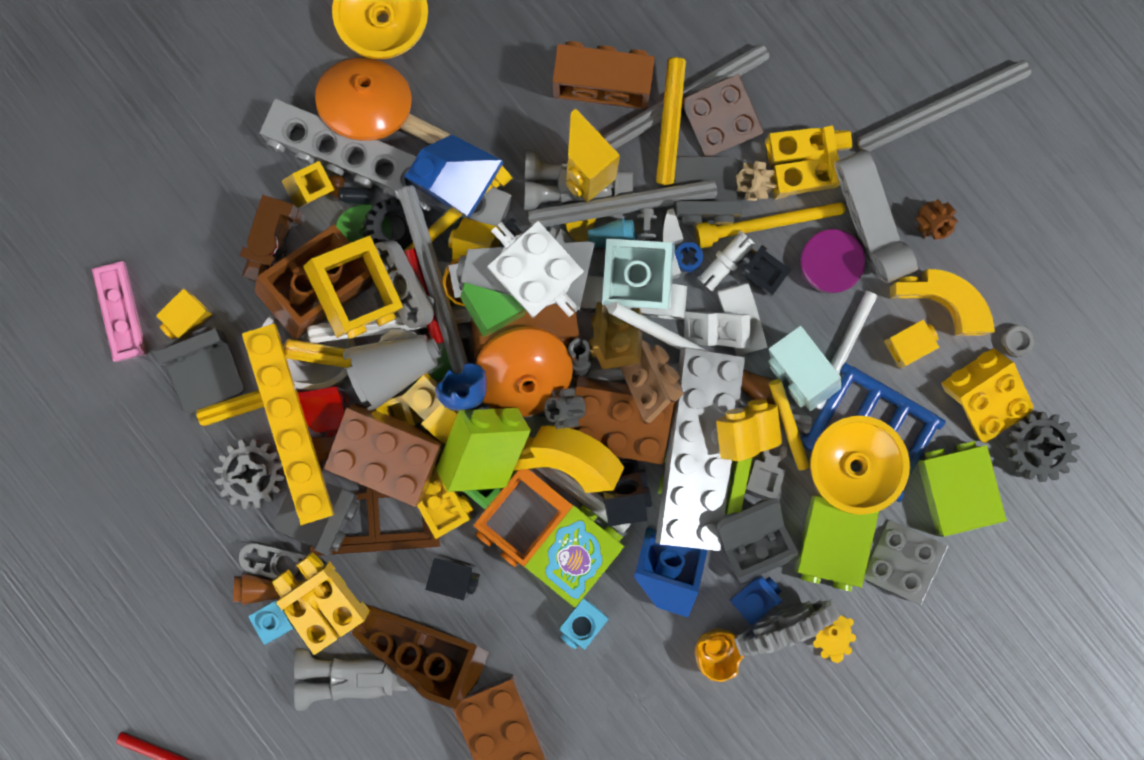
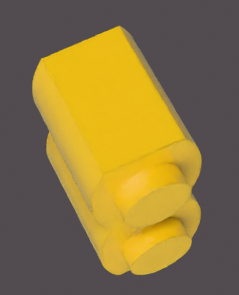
(748, 430)

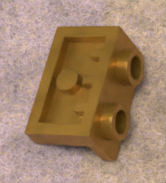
(614, 340)

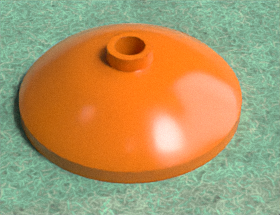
(363, 111)
(520, 357)

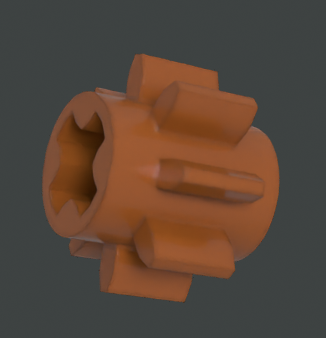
(936, 219)

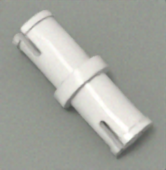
(726, 260)

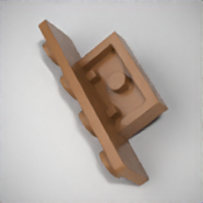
(652, 381)

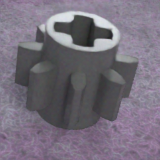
(565, 408)

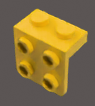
(990, 394)

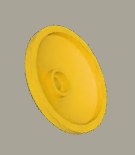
(365, 35)
(882, 462)

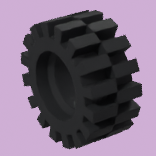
(377, 214)

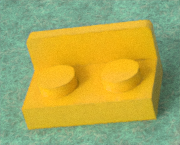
(444, 509)

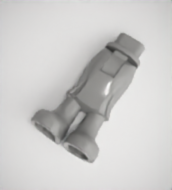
(538, 170)
(347, 679)

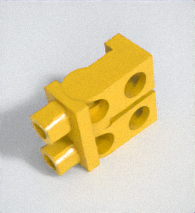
(805, 159)
(319, 604)

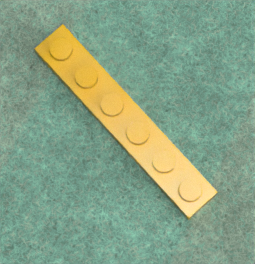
(288, 424)

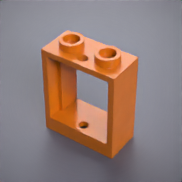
(510, 553)

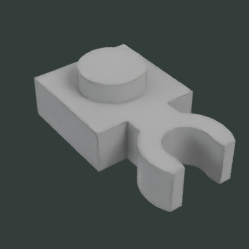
(765, 476)

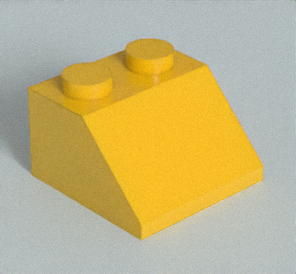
(590, 160)

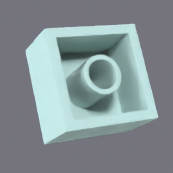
(638, 273)
(804, 368)

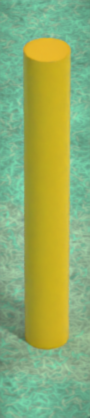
(789, 425)

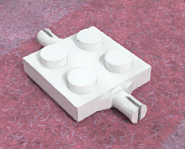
(535, 269)

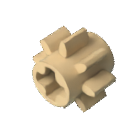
(755, 181)

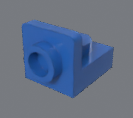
(757, 598)

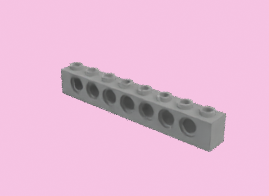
(285, 118)

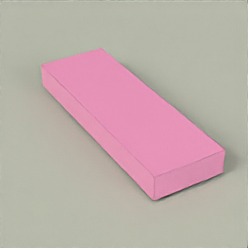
(119, 311)

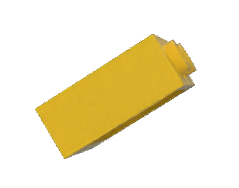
(316, 272)

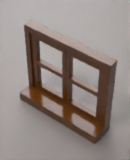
(374, 541)

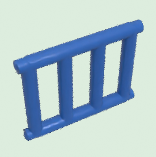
(877, 390)

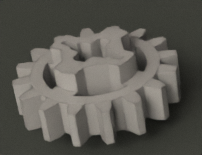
(252, 487)

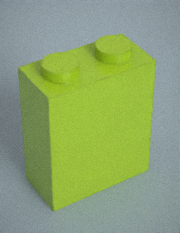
(482, 449)
(961, 489)
(835, 545)

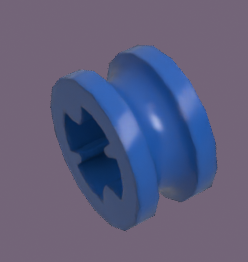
(698, 257)

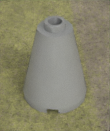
(389, 367)

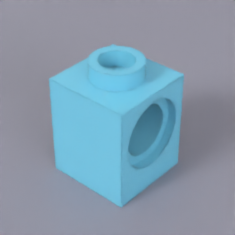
(590, 611)
(270, 622)

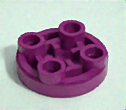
(832, 261)

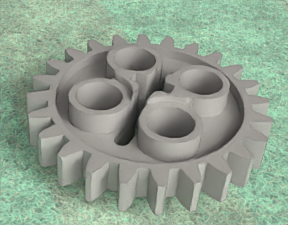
(787, 627)

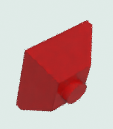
(324, 409)

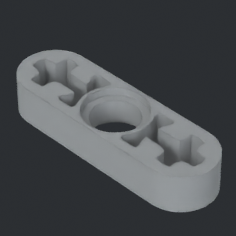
(414, 288)
(264, 551)

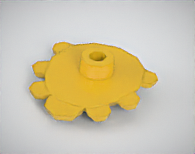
(836, 639)

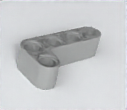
(873, 219)

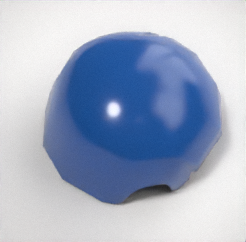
(464, 389)

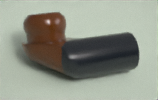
(349, 195)

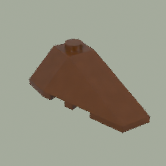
(429, 660)

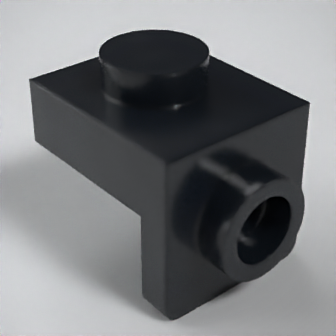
(764, 270)

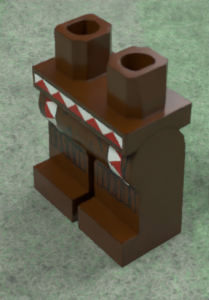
(268, 235)

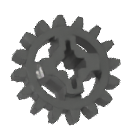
(1042, 459)

